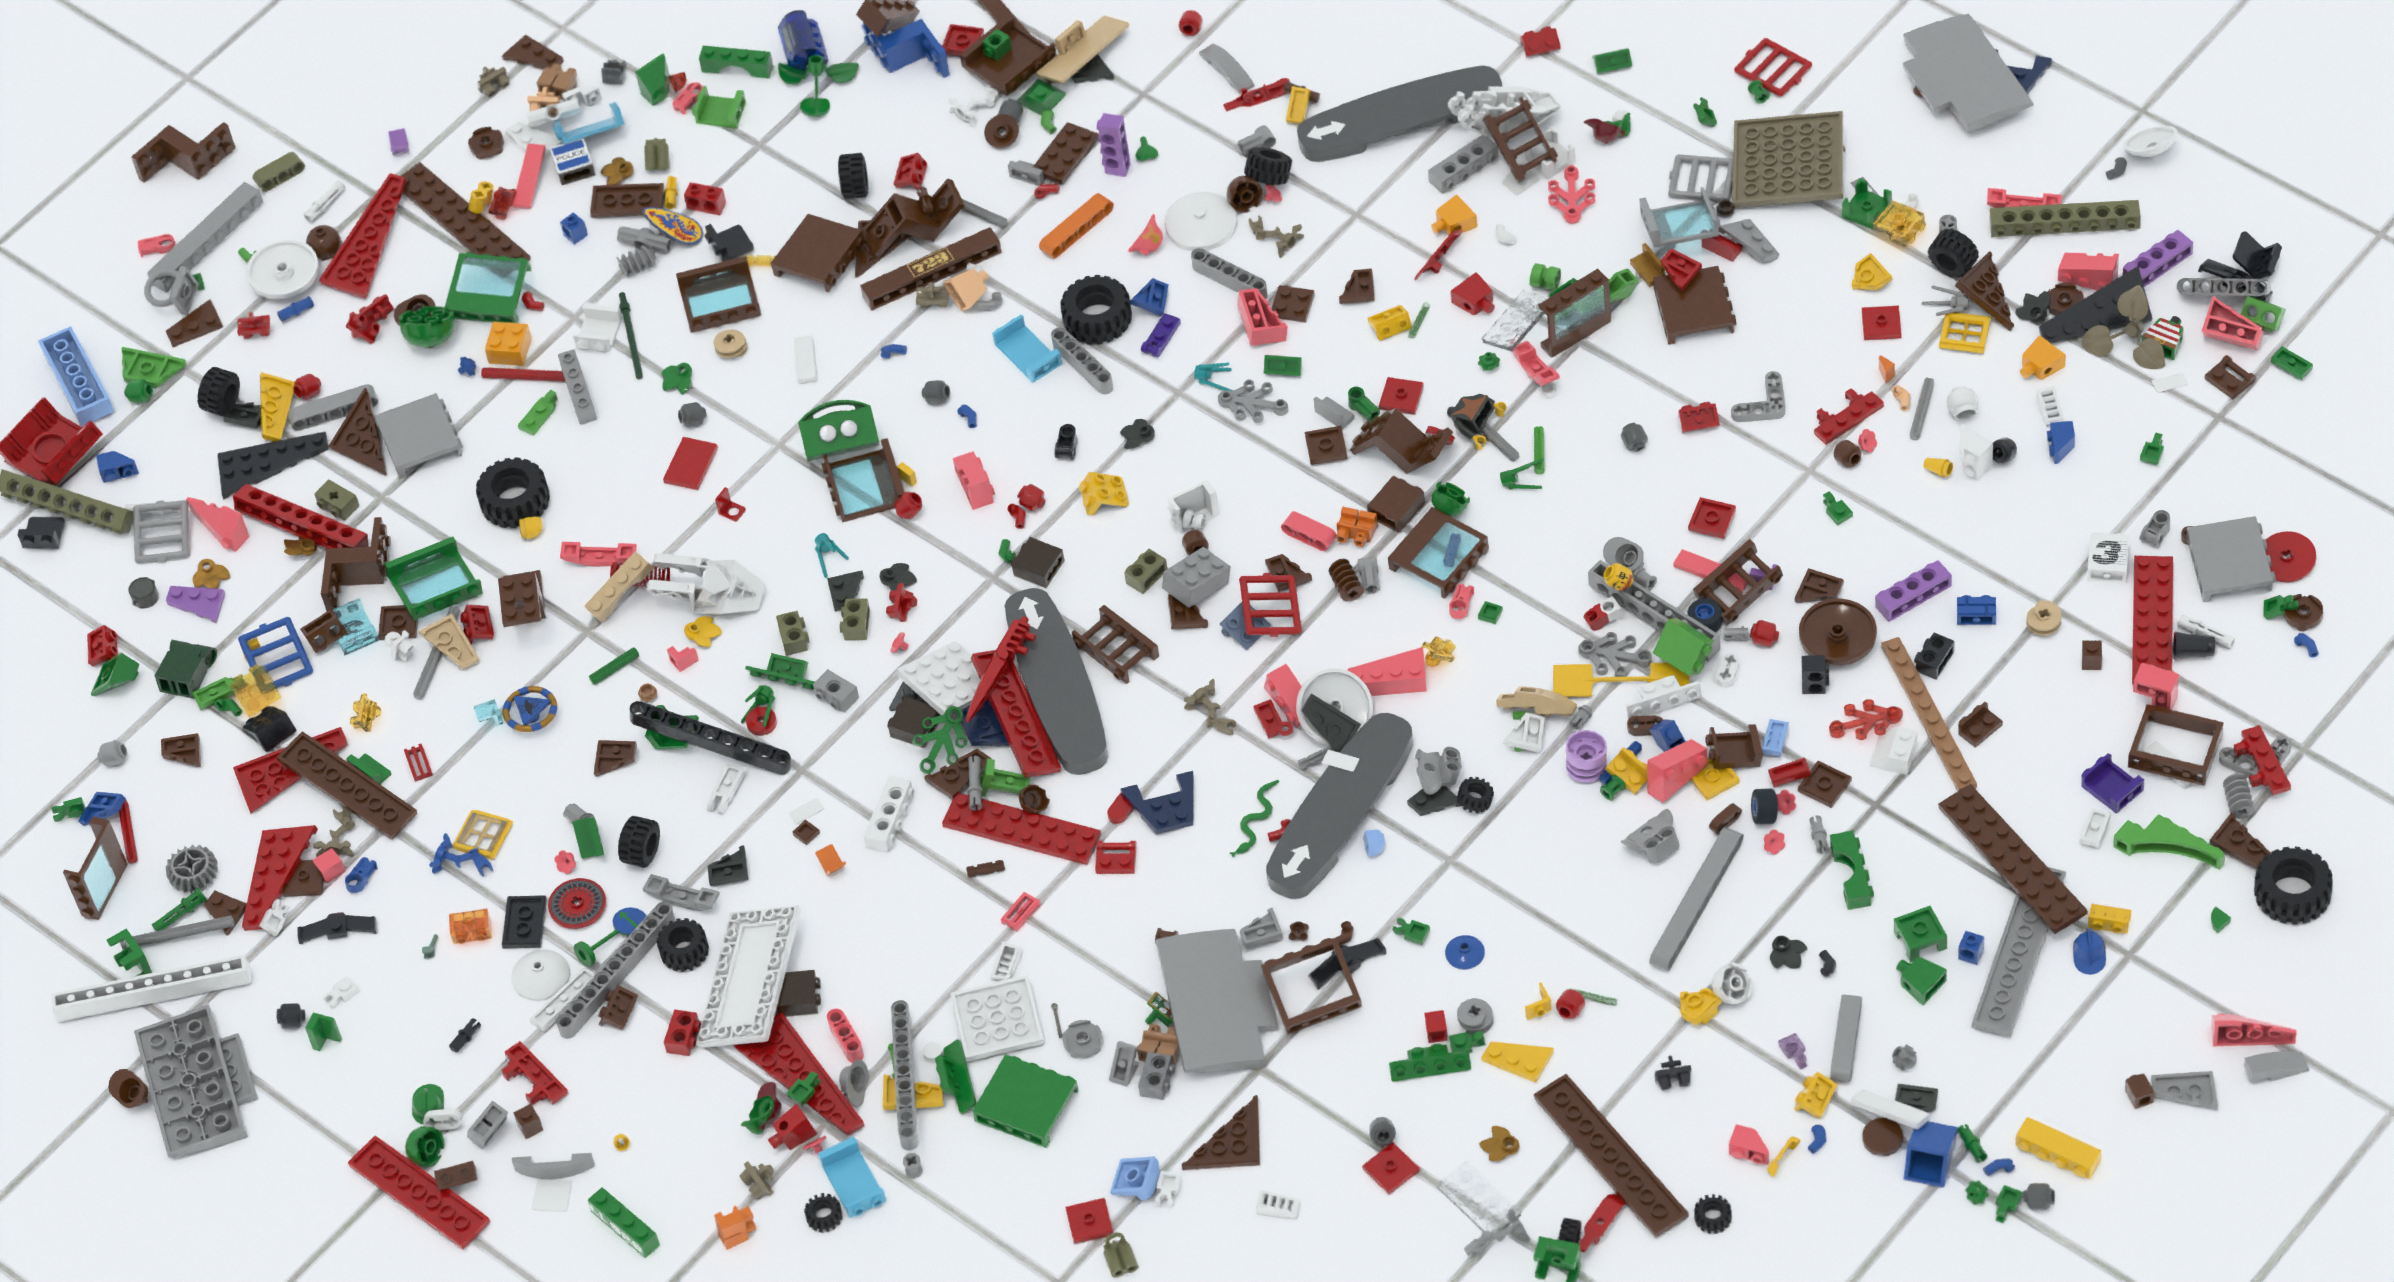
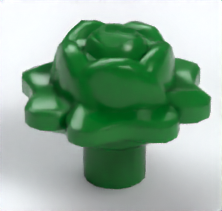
(1489, 361)
(1976, 1192)

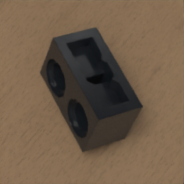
(1934, 655)
(1814, 674)

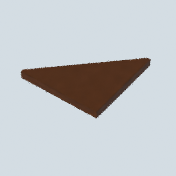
(865, 258)
(1984, 289)
(359, 436)
(1232, 1144)

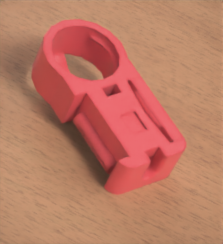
(686, 97)
(153, 244)
(1462, 600)

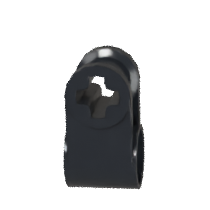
(1066, 442)

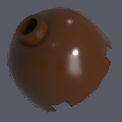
(1244, 193)
(324, 241)

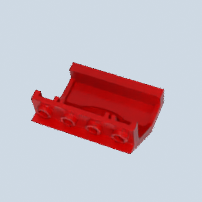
(47, 443)

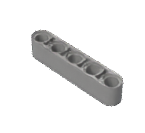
(1226, 272)
(2214, 286)
(1082, 361)
(327, 408)
(1845, 1038)

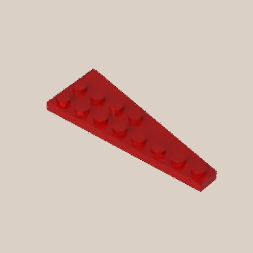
(360, 253)
(789, 1059)

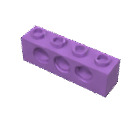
(1113, 144)
(2161, 257)
(1913, 590)

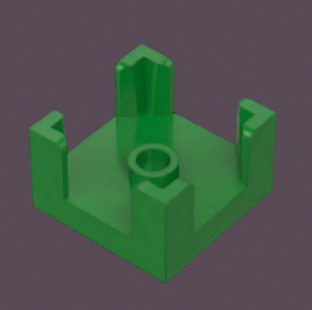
(1865, 205)
(1919, 931)
(131, 955)
(1559, 1255)

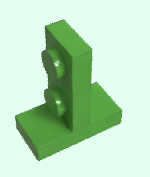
(1001, 779)

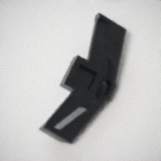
(2225, 271)
(336, 926)
(1352, 956)

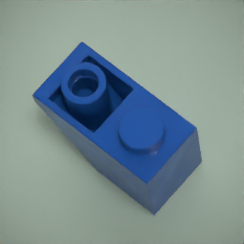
(2061, 438)
(115, 466)
(1667, 734)

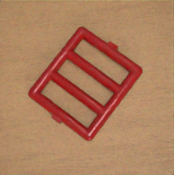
(1778, 49)
(1249, 614)

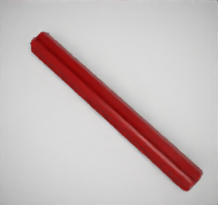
(522, 374)

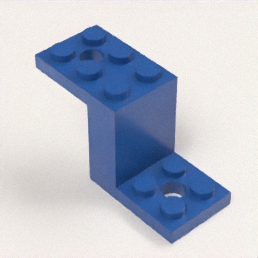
(907, 46)

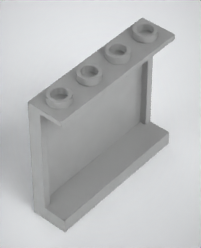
(418, 432)
(2229, 556)

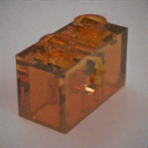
(470, 926)

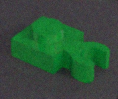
(1414, 932)

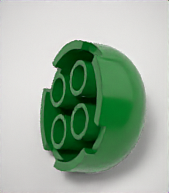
(427, 331)

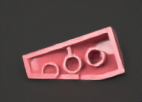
(221, 522)
(2243, 1031)

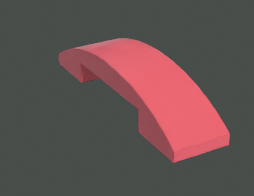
(1998, 198)
(1533, 365)
(596, 556)

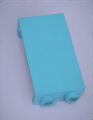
(615, 121)
(1025, 349)
(851, 1177)

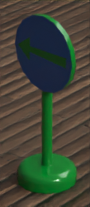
(624, 922)

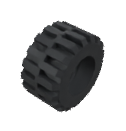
(1268, 166)
(853, 175)
(1953, 253)
(218, 390)
(638, 841)
(679, 932)

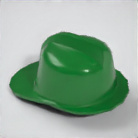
(425, 1099)

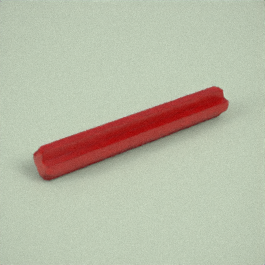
(127, 833)

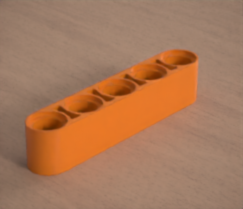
(1076, 225)

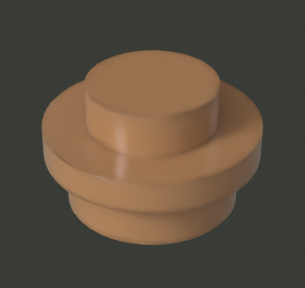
(647, 692)

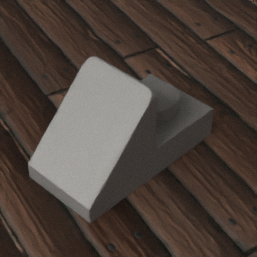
(1124, 1063)

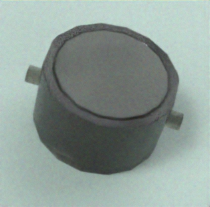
(143, 592)

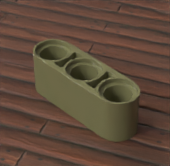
(278, 171)

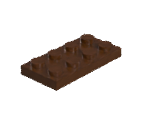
(1065, 152)
(625, 199)

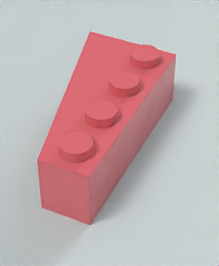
(1394, 673)

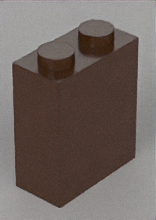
(1396, 503)

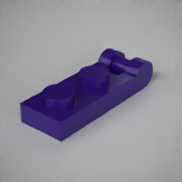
(1161, 335)

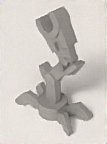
(1477, 1245)

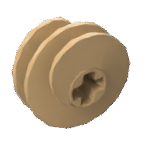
(730, 344)
(2044, 618)

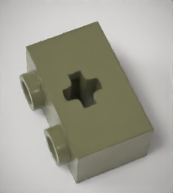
(336, 500)

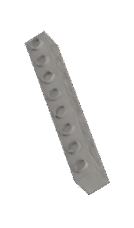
(1647, 605)

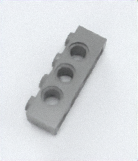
(1463, 163)
(577, 386)

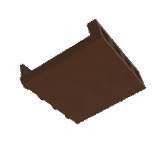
(1016, 66)
(819, 251)
(1697, 308)

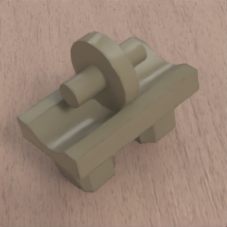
(491, 77)
(932, 295)
(752, 1173)

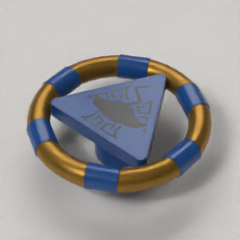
(530, 708)

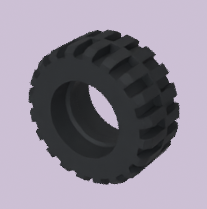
(1091, 292)
(507, 475)
(2293, 906)

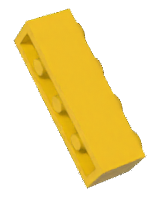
(2058, 1148)

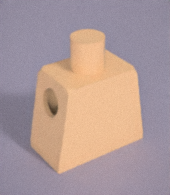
(967, 288)

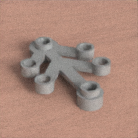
(1229, 399)
(1612, 653)

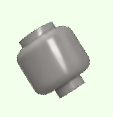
(112, 753)

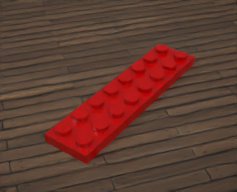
(2152, 612)
(1019, 720)
(1023, 829)
(418, 1192)

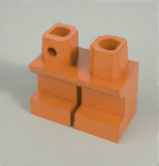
(1356, 525)
(735, 1226)

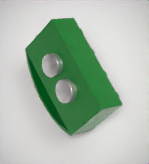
(838, 430)

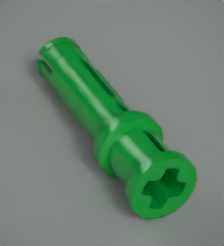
(188, 906)

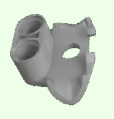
(1445, 767)
(1659, 842)

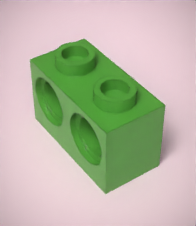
(2263, 310)

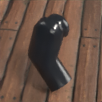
(1829, 963)

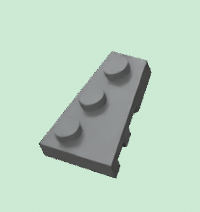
(1752, 238)
(2187, 1087)

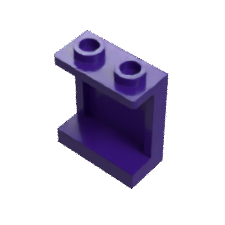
(2111, 783)

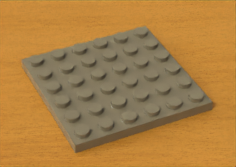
(1788, 159)

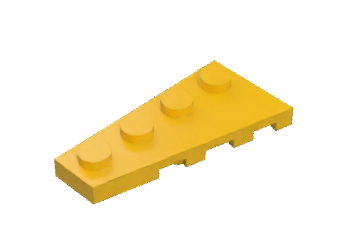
(275, 403)

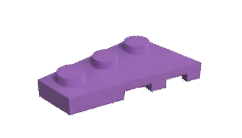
(201, 601)

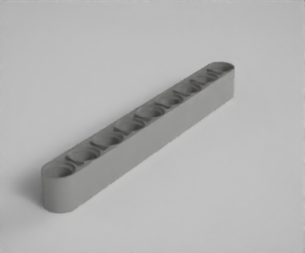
(1696, 899)
(607, 974)
(904, 1075)

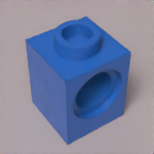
(573, 228)
(1971, 947)

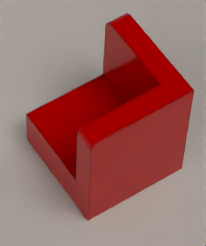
(1436, 1026)

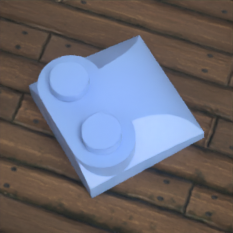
(1136, 1177)

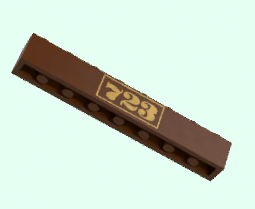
(930, 268)

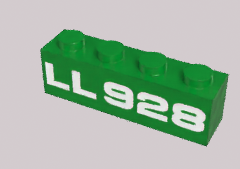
(623, 1222)

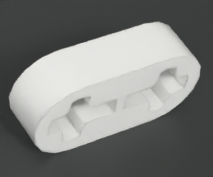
(1731, 671)
(443, 1119)

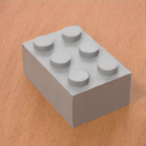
(1196, 577)

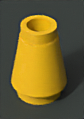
(1939, 466)

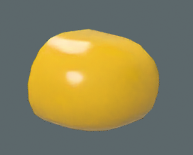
(530, 527)

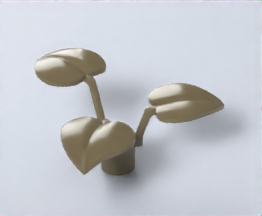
(2135, 305)

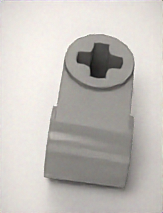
(2154, 530)

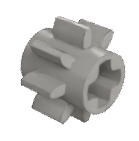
(1904, 1057)

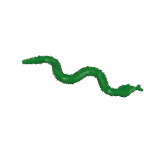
(1244, 847)

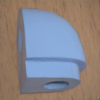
(1374, 842)

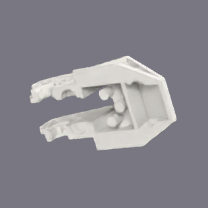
(1499, 101)
(726, 590)

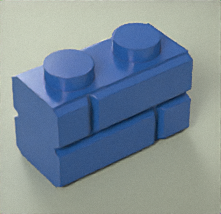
(1976, 610)

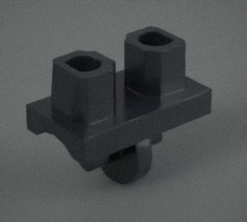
(1664, 1076)

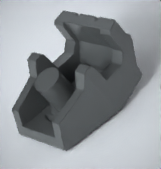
(613, 71)

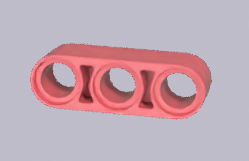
(1308, 531)
(841, 1028)

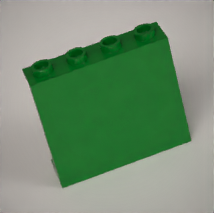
(1024, 1100)

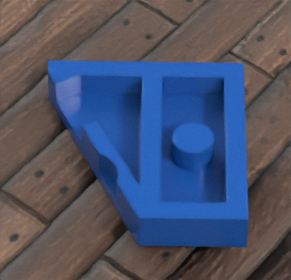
(102, 806)

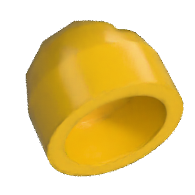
(618, 1146)

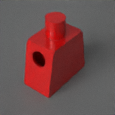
(1473, 295)
(792, 1129)

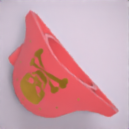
(1149, 239)

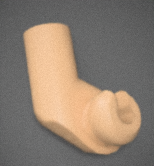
(1903, 396)

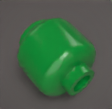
(138, 391)

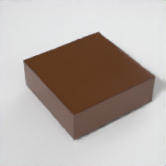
(806, 832)

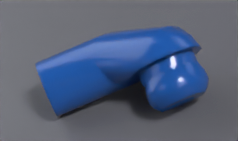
(1997, 1164)

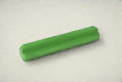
(1539, 449)

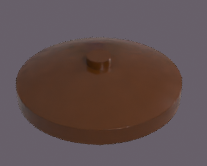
(1838, 630)

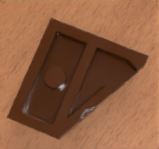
(1359, 287)
(182, 749)

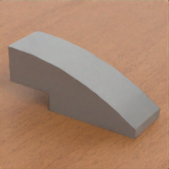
(2275, 1065)

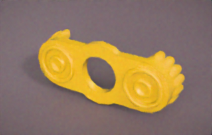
(1792, 1144)

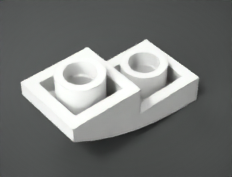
(586, 95)

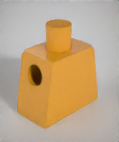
(1453, 216)
(2042, 359)

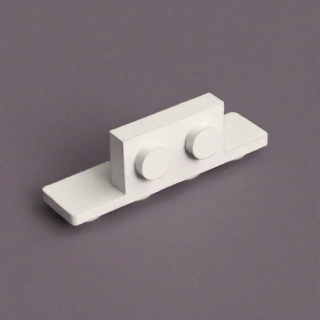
(1662, 695)

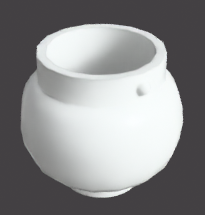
(1962, 402)

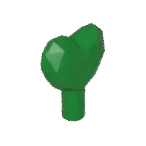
(1146, 151)

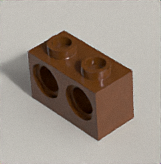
(321, 628)

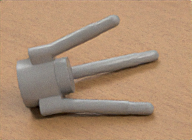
(1958, 302)

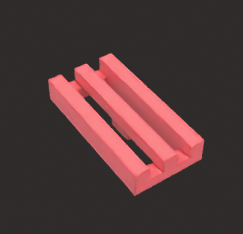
(1023, 913)

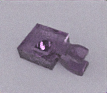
(1794, 1048)

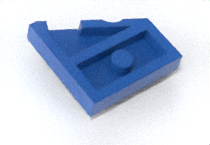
(1152, 297)

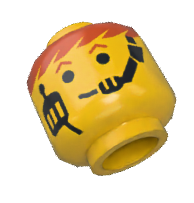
(1618, 577)

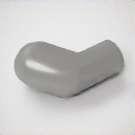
(992, 303)

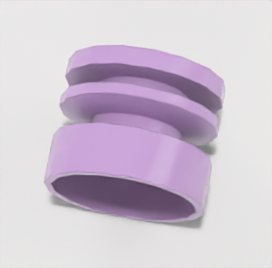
(1586, 756)

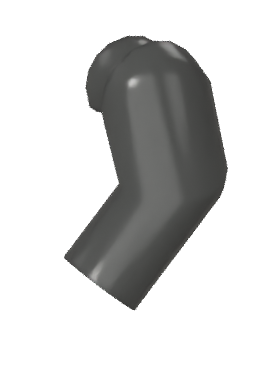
(2119, 168)

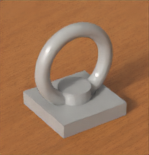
(182, 290)

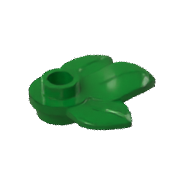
(676, 378)

